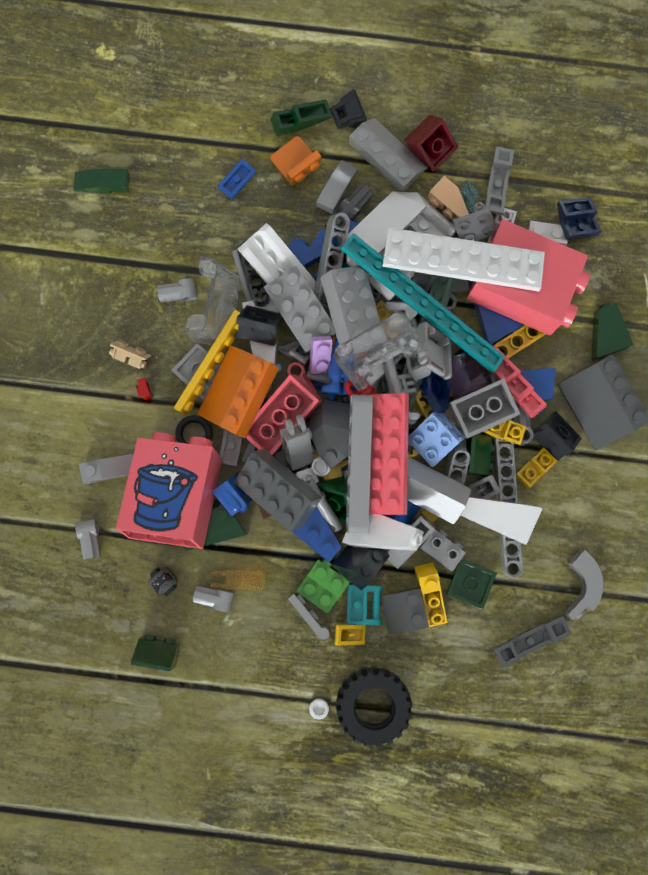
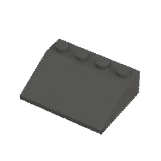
(604, 402)

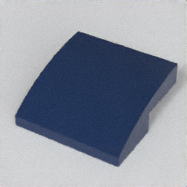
(578, 218)

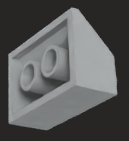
(484, 408)

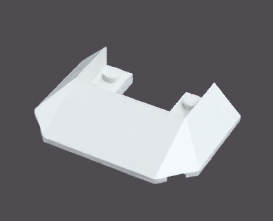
(403, 212)

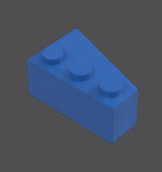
(319, 536)

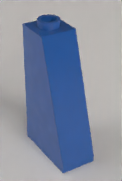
(494, 325)

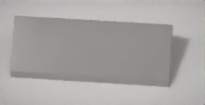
(435, 492)

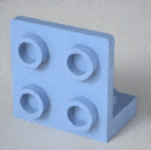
(435, 438)

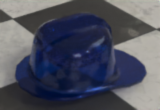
(436, 392)

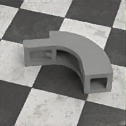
(591, 584)

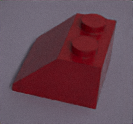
(431, 142)

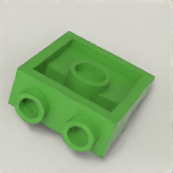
(323, 585)

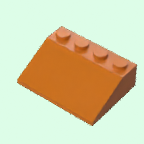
(238, 391)

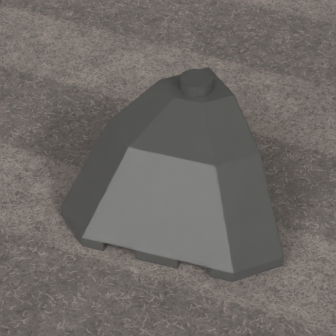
(331, 430)

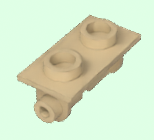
(123, 350)

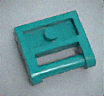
(358, 605)

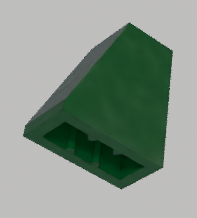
(609, 332)

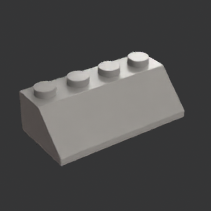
(386, 154)

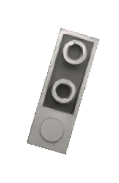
(398, 557)

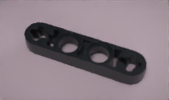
(252, 274)

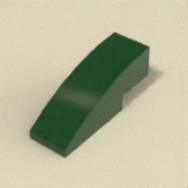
(300, 117)
(102, 181)

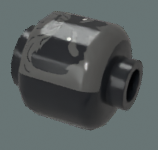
(163, 581)

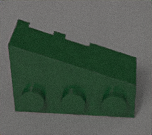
(222, 527)

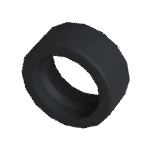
(193, 419)

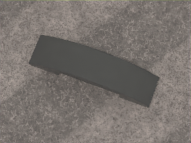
(531, 640)

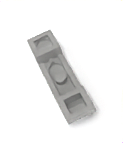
(498, 180)

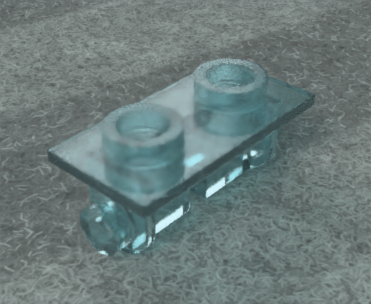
(469, 194)

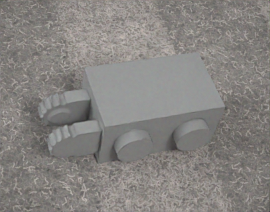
(297, 443)

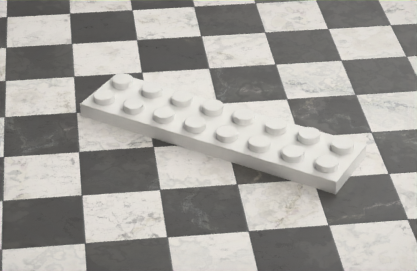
(463, 259)

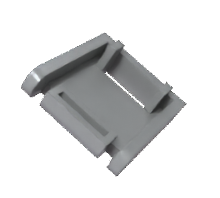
(439, 354)

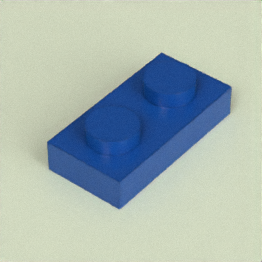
(237, 179)

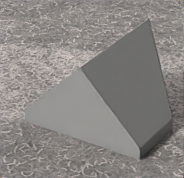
(295, 352)

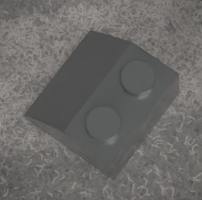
(404, 611)

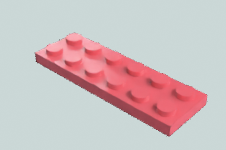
(389, 454)

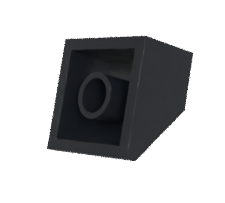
(360, 564)

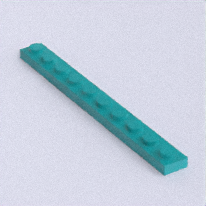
(423, 303)

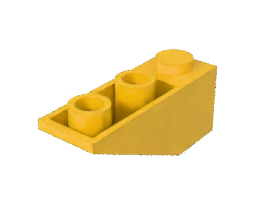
(431, 593)

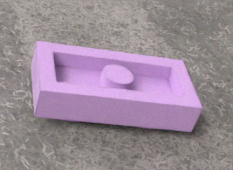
(320, 354)

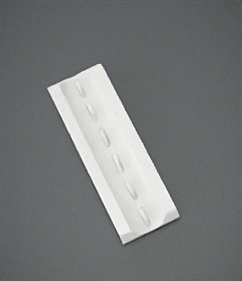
(272, 257)

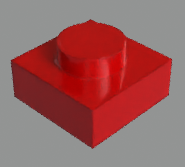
(143, 389)

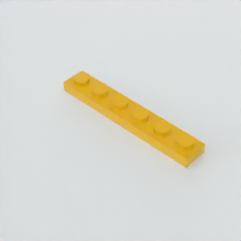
(207, 366)

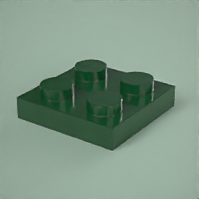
(471, 583)

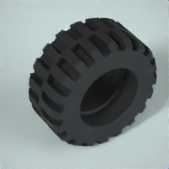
(373, 733)

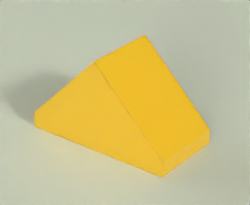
(349, 634)

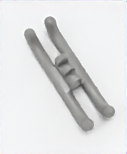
(399, 384)

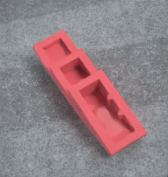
(519, 387)

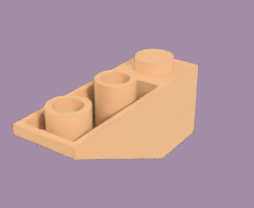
(448, 199)

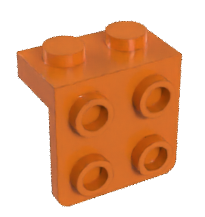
(296, 160)

